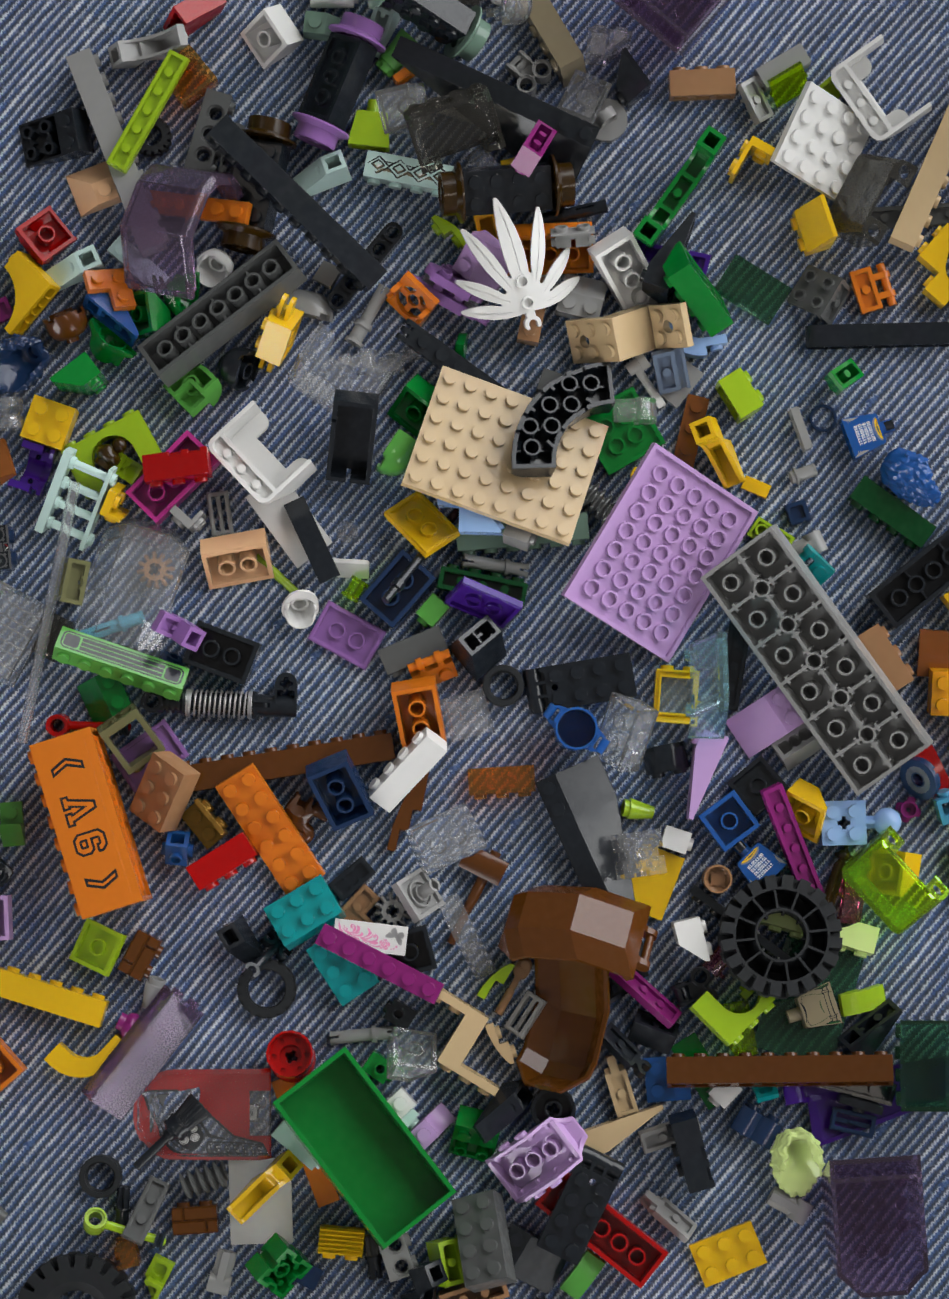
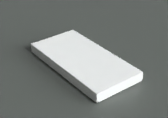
(281, 527)

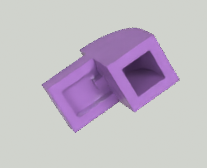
(178, 630)

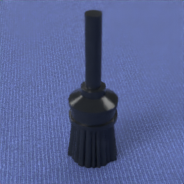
(177, 1127)

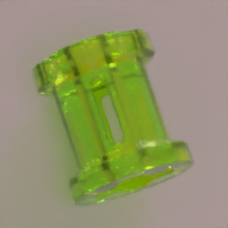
(354, 589)

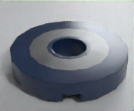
(914, 786)

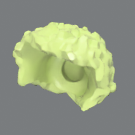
(796, 1161)

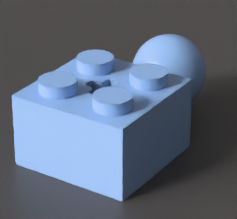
(857, 822)

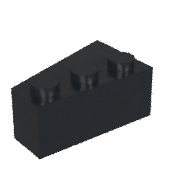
(690, 1150)

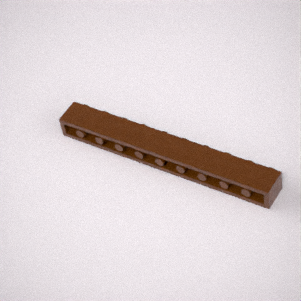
(292, 760)
(780, 1071)

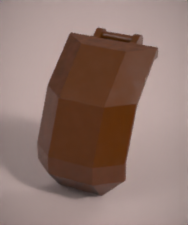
(579, 927)
(570, 1029)

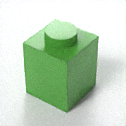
(431, 611)

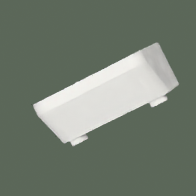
(848, 81)

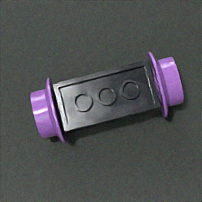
(338, 81)

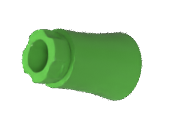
(386, 62)

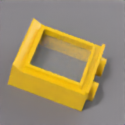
(672, 694)

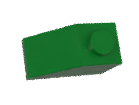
(843, 376)

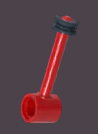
(76, 725)

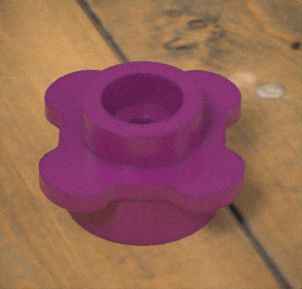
(914, 810)

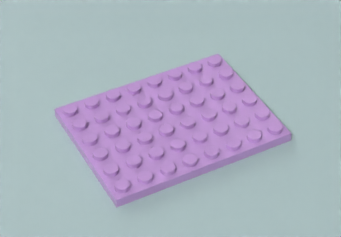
(655, 549)

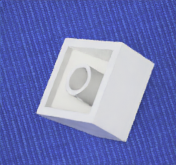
(271, 35)

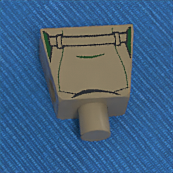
(815, 1008)

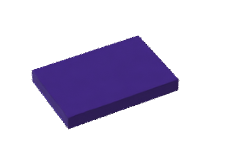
(482, 600)

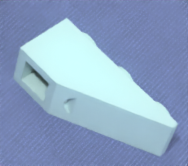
(324, 173)
(70, 270)

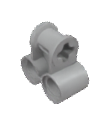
(525, 71)

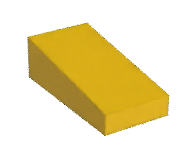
(756, 487)

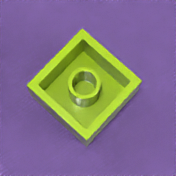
(739, 395)

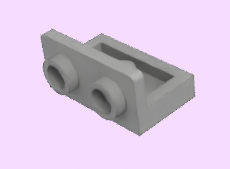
(182, 520)

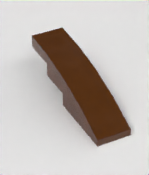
(412, 801)

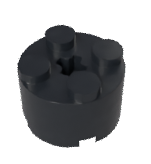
(543, 1098)

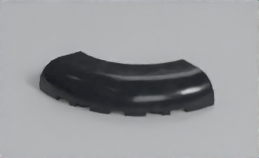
(554, 411)

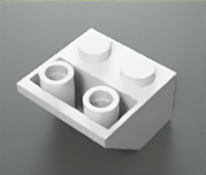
(690, 935)

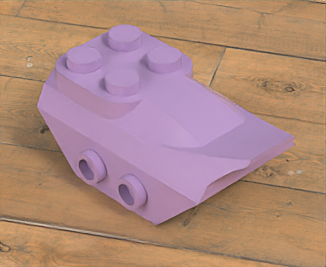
(539, 1157)

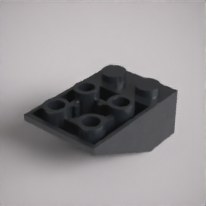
(56, 137)

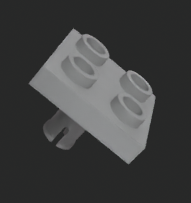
(418, 894)

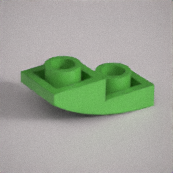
(582, 1275)

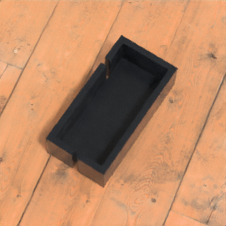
(352, 436)

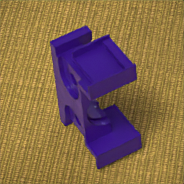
(36, 469)

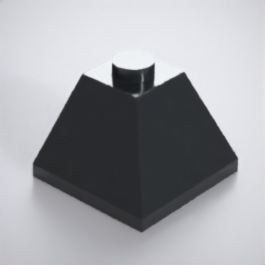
(631, 81)

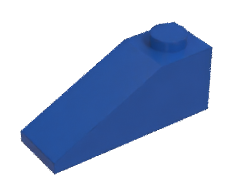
(117, 321)

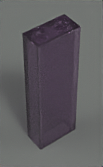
(143, 1052)

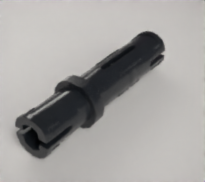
(576, 212)

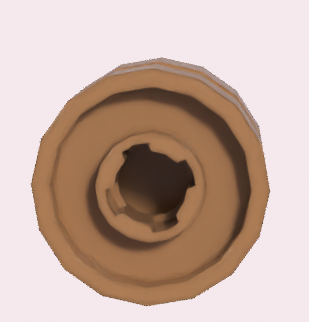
(716, 878)

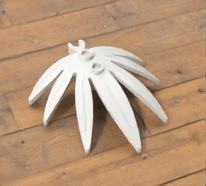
(523, 288)

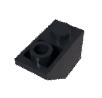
(240, 940)

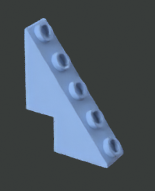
(474, 523)

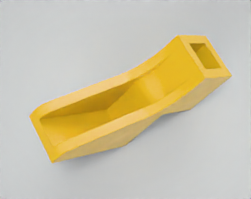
(934, 258)
(718, 450)
(264, 1186)

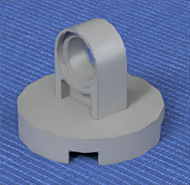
(611, 121)

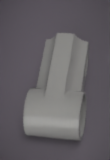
(814, 539)
(794, 1208)
(220, 1278)

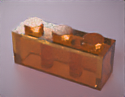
(501, 781)

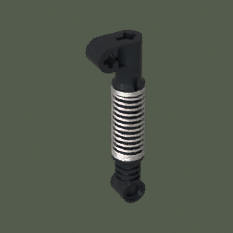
(248, 704)

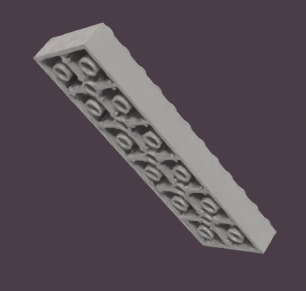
(817, 659)

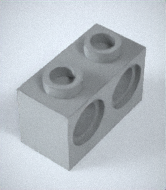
(391, 1256)

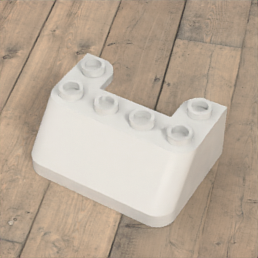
(252, 463)

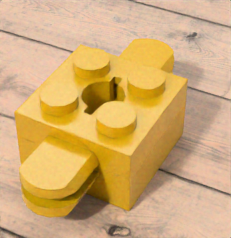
(278, 333)

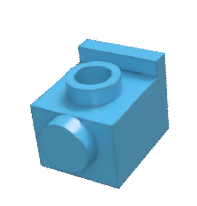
(942, 811)

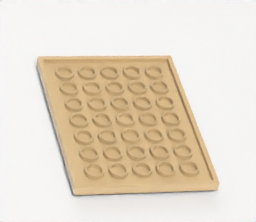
(467, 459)

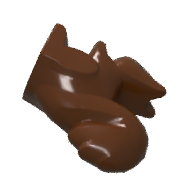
(301, 813)

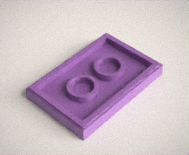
(347, 635)
(144, 743)

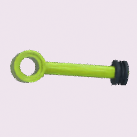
(95, 1212)

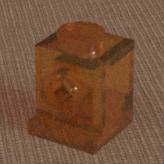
(127, 1253)

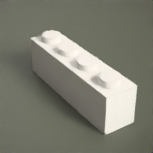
(407, 769)

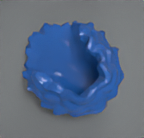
(910, 477)

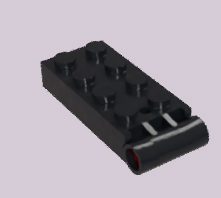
(579, 682)
(580, 1205)

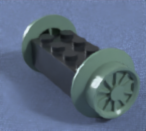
(447, 21)

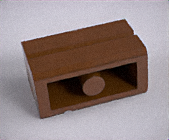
(140, 955)
(195, 1218)

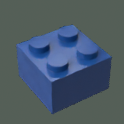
(728, 821)

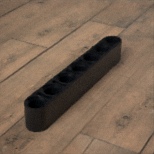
(877, 335)

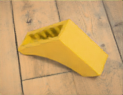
(32, 291)

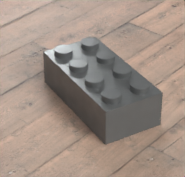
(483, 1241)

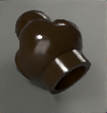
(108, 454)

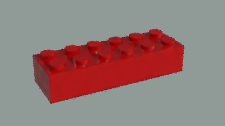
(617, 1240)

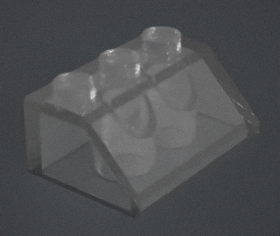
(628, 728)
(445, 839)

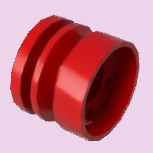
(287, 1044)

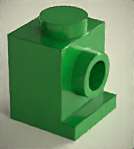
(370, 1066)

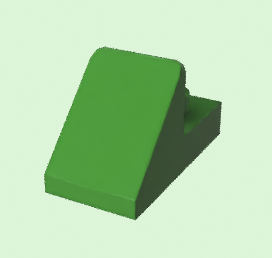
(12, 824)

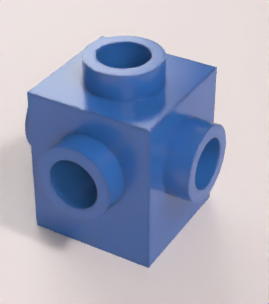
(177, 848)

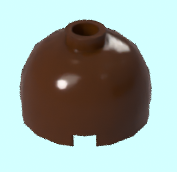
(67, 324)

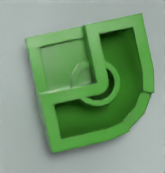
(196, 390)
(397, 454)

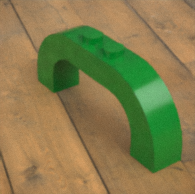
(681, 188)

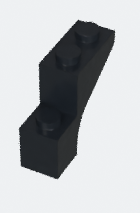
(426, 1279)

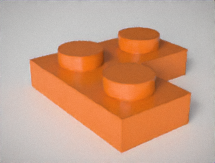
(110, 282)

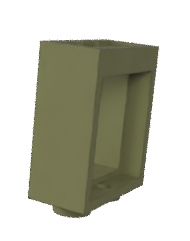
(73, 571)
(119, 721)

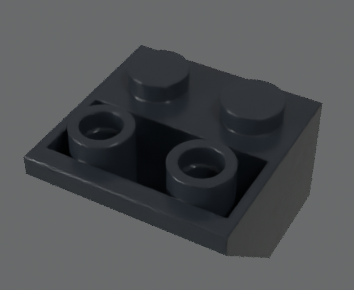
(479, 647)

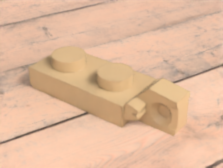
(619, 1088)

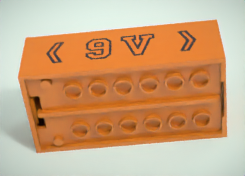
(89, 823)

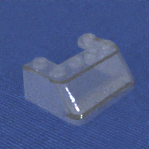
(319, 374)

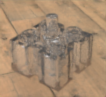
(638, 854)

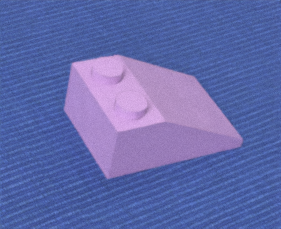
(764, 722)

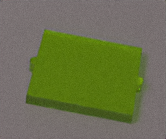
(787, 84)

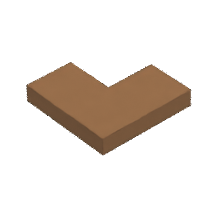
(360, 904)

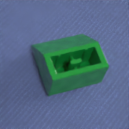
(466, 1140)

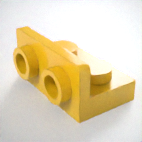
(110, 509)

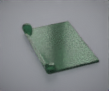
(752, 289)

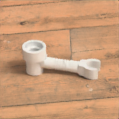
(638, 366)

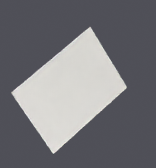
(271, 1217)

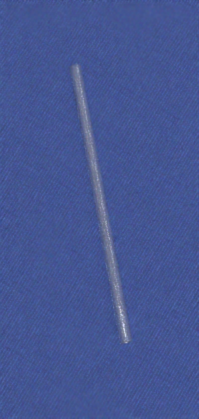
(48, 612)

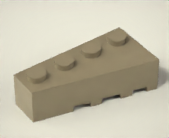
(555, 40)

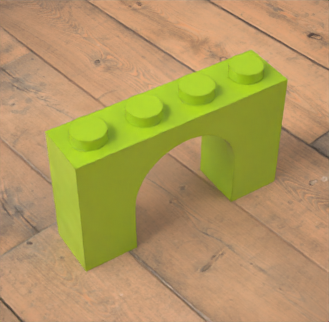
(130, 428)
(726, 1024)

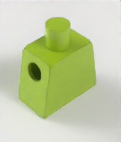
(368, 131)

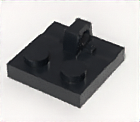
(751, 780)

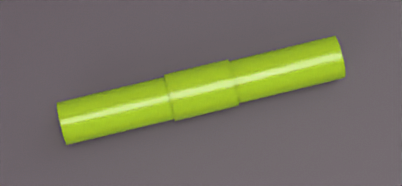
(279, 577)

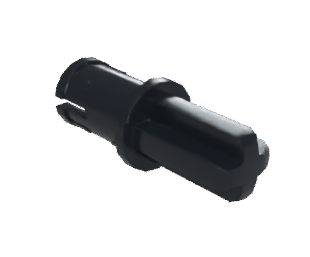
(122, 1205)
(373, 1258)

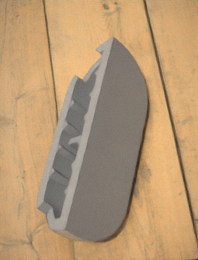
(313, 305)

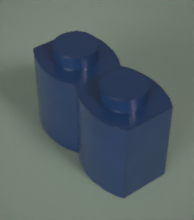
(755, 1125)

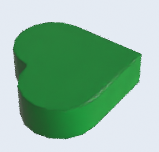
(461, 344)

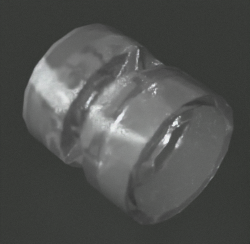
(11, 413)

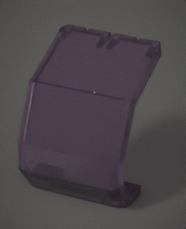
(162, 223)

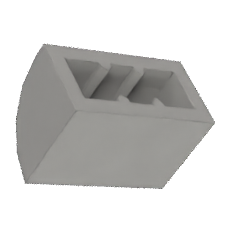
(796, 746)

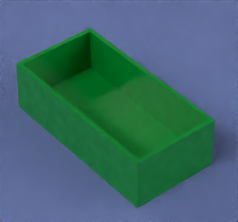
(363, 1148)

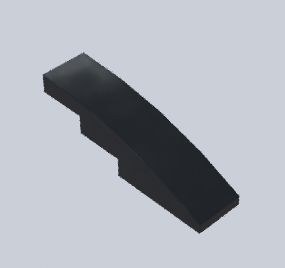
(311, 540)

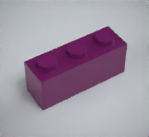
(533, 148)

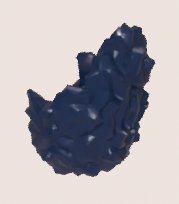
(21, 362)

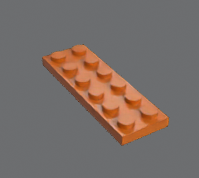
(269, 828)

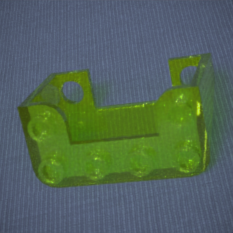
(890, 884)

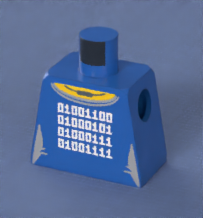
(865, 433)
(757, 861)

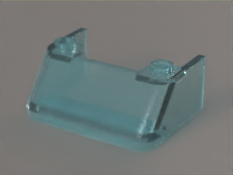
(708, 686)

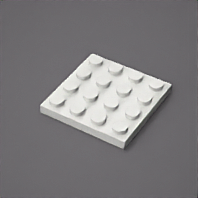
(820, 141)

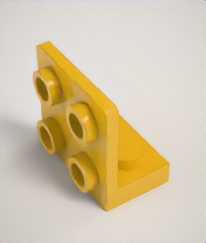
(758, 149)

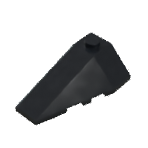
(652, 278)

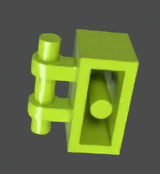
(448, 1251)

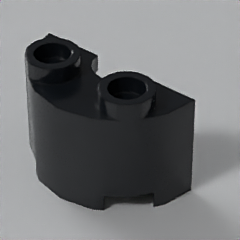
(666, 758)

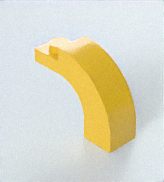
(78, 1066)

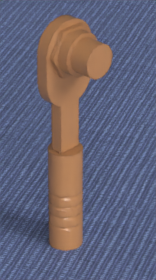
(520, 972)

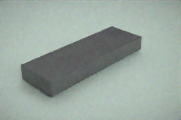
(145, 1210)

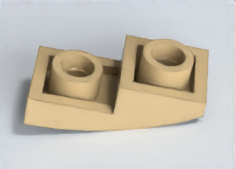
(505, 1050)

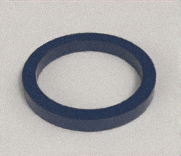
(823, 406)

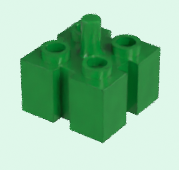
(278, 1265)

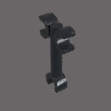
(275, 947)

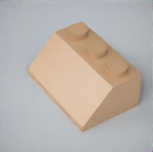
(233, 558)

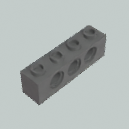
(213, 102)

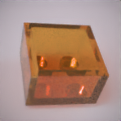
(194, 80)

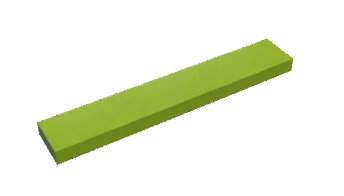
(148, 111)

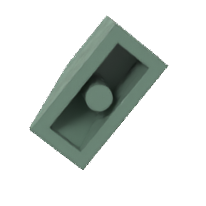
(317, 25)

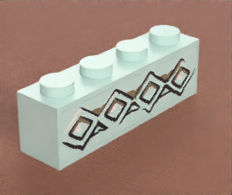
(400, 172)

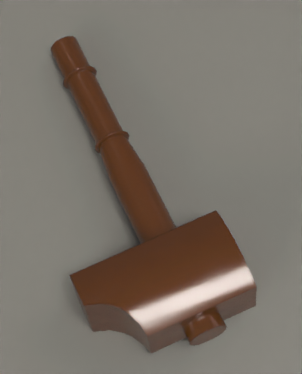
(487, 867)

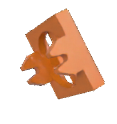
(430, 300)

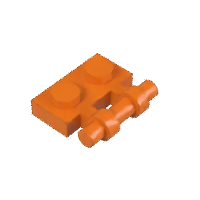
(866, 290)
(438, 664)

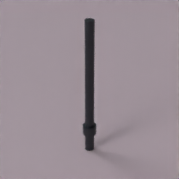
(398, 583)

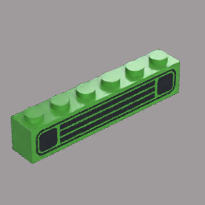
(120, 663)

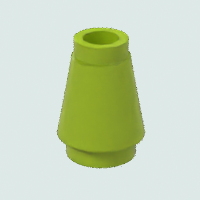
(636, 809)

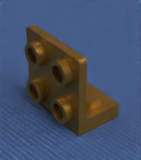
(204, 822)

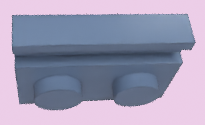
(670, 370)

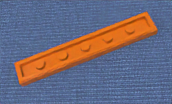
(321, 1186)

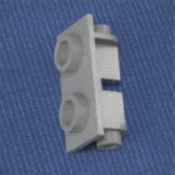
(564, 235)

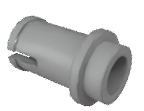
(802, 473)

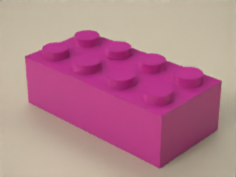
(159, 500)

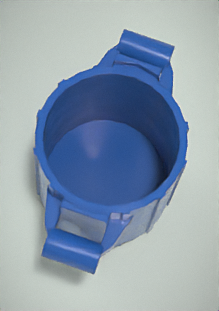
(576, 728)

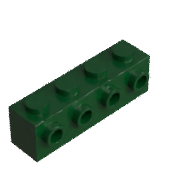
(451, 576)

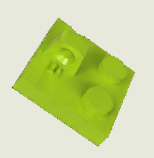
(98, 947)

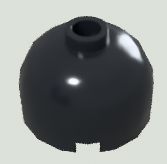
(238, 367)

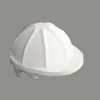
(214, 267)
(300, 608)

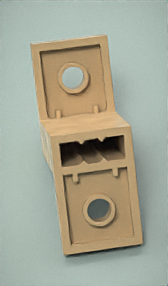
(629, 333)
(462, 1041)

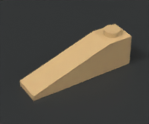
(610, 1133)

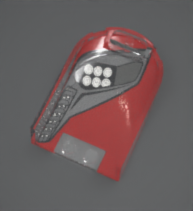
(238, 1110)

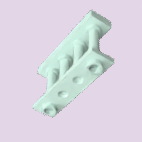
(55, 501)

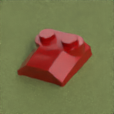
(44, 236)

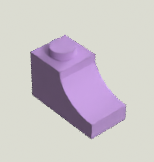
(432, 1125)

